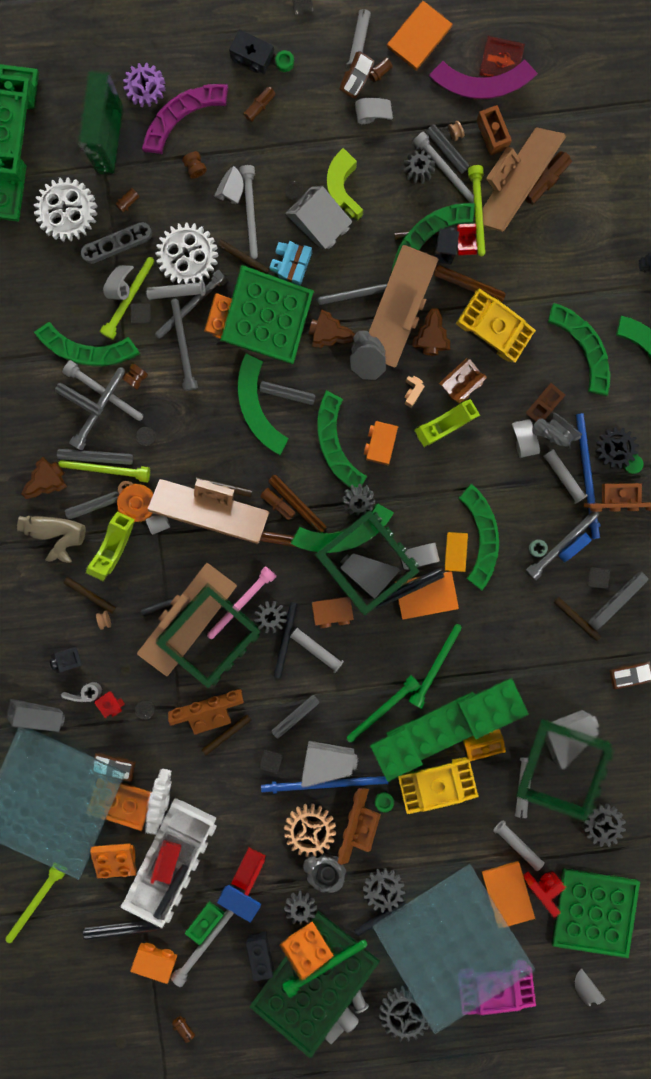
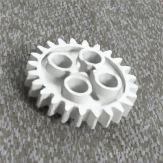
(63, 192)
(178, 239)
(158, 801)

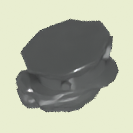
(367, 356)
(557, 431)
(325, 873)

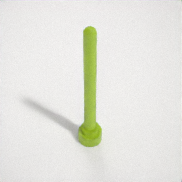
(476, 173)
(109, 329)
(142, 473)
(54, 875)

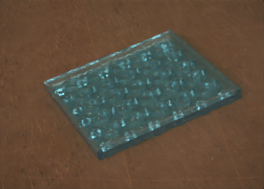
(54, 800)
(453, 948)

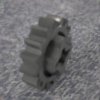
(604, 833)
(377, 893)

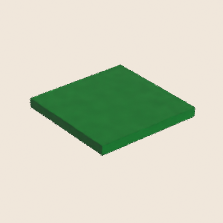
(266, 315)
(596, 913)

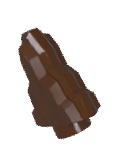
(329, 331)
(432, 335)
(44, 479)

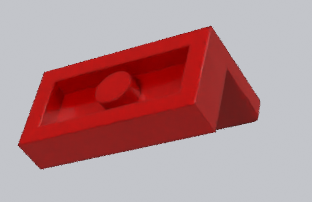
(166, 862)
(248, 870)

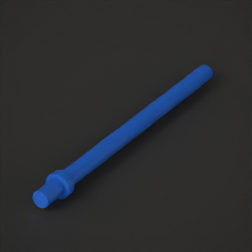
(587, 472)
(274, 787)

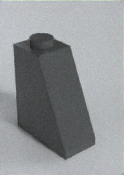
(368, 573)
(34, 716)

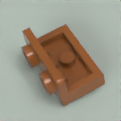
(462, 381)

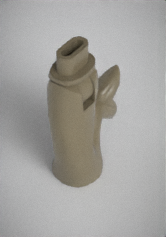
(51, 527)

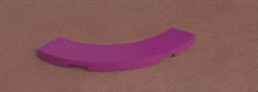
(482, 87)
(177, 109)

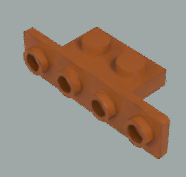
(620, 496)
(207, 713)
(360, 828)

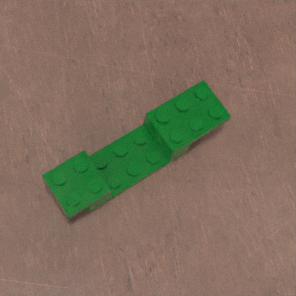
(17, 95)
(446, 726)

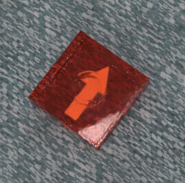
(500, 56)

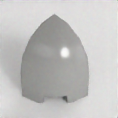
(230, 186)
(587, 990)

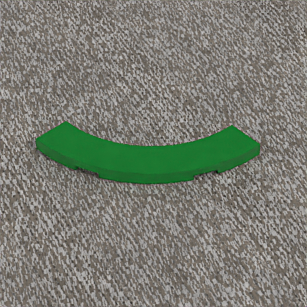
(431, 224)
(635, 332)
(590, 344)
(84, 354)
(251, 407)
(330, 444)
(487, 533)
(316, 541)

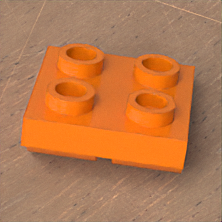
(218, 315)
(114, 860)
(306, 950)

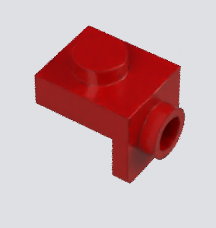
(467, 239)
(109, 705)

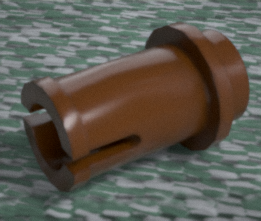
(380, 69)
(127, 200)
(183, 1029)

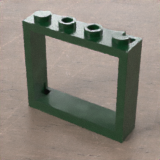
(101, 122)
(388, 536)
(186, 613)
(554, 803)

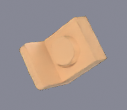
(413, 394)

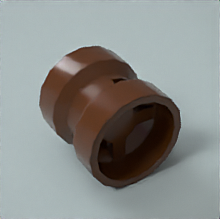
(194, 164)
(135, 376)

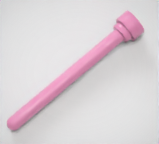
(265, 576)

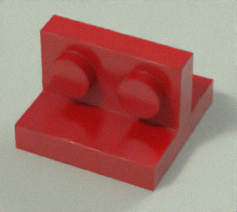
(546, 889)

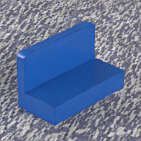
(238, 903)

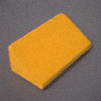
(456, 551)
(484, 746)

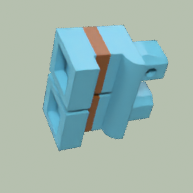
(294, 262)

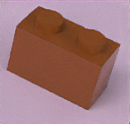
(493, 130)
(332, 611)

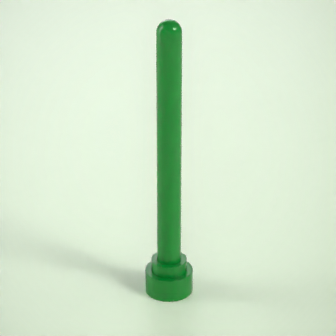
(411, 685)
(418, 698)
(293, 986)

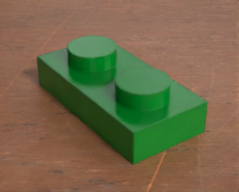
(204, 923)

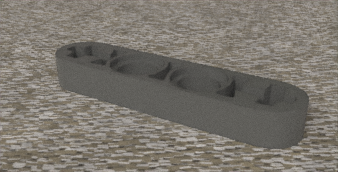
(117, 245)
(618, 600)

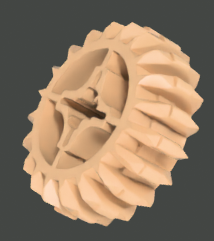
(317, 845)

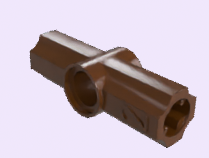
(549, 176)

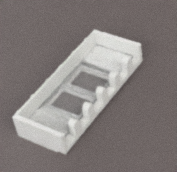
(181, 826)

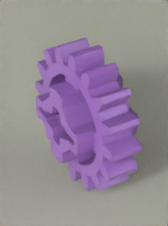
(135, 83)

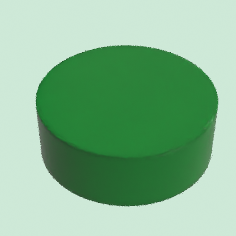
(284, 61)
(634, 467)
(384, 802)

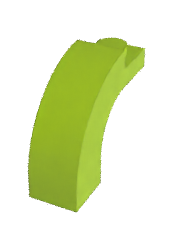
(338, 171)
(447, 423)
(112, 546)

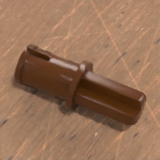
(259, 104)
(278, 504)

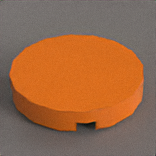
(134, 502)

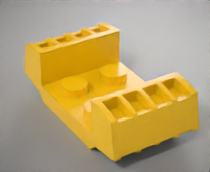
(496, 325)
(438, 786)

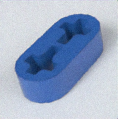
(574, 547)

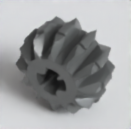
(424, 162)
(351, 499)
(273, 623)
(306, 914)

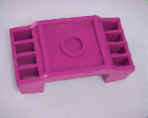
(513, 998)

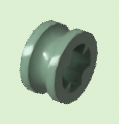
(541, 543)

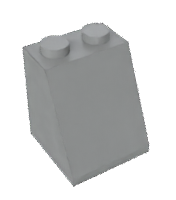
(319, 217)
(563, 749)
(327, 763)

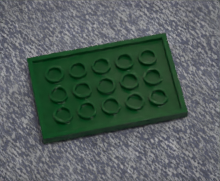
(322, 1001)

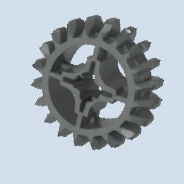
(390, 1008)

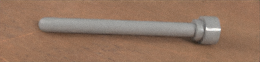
(422, 142)
(247, 173)
(72, 370)
(179, 976)

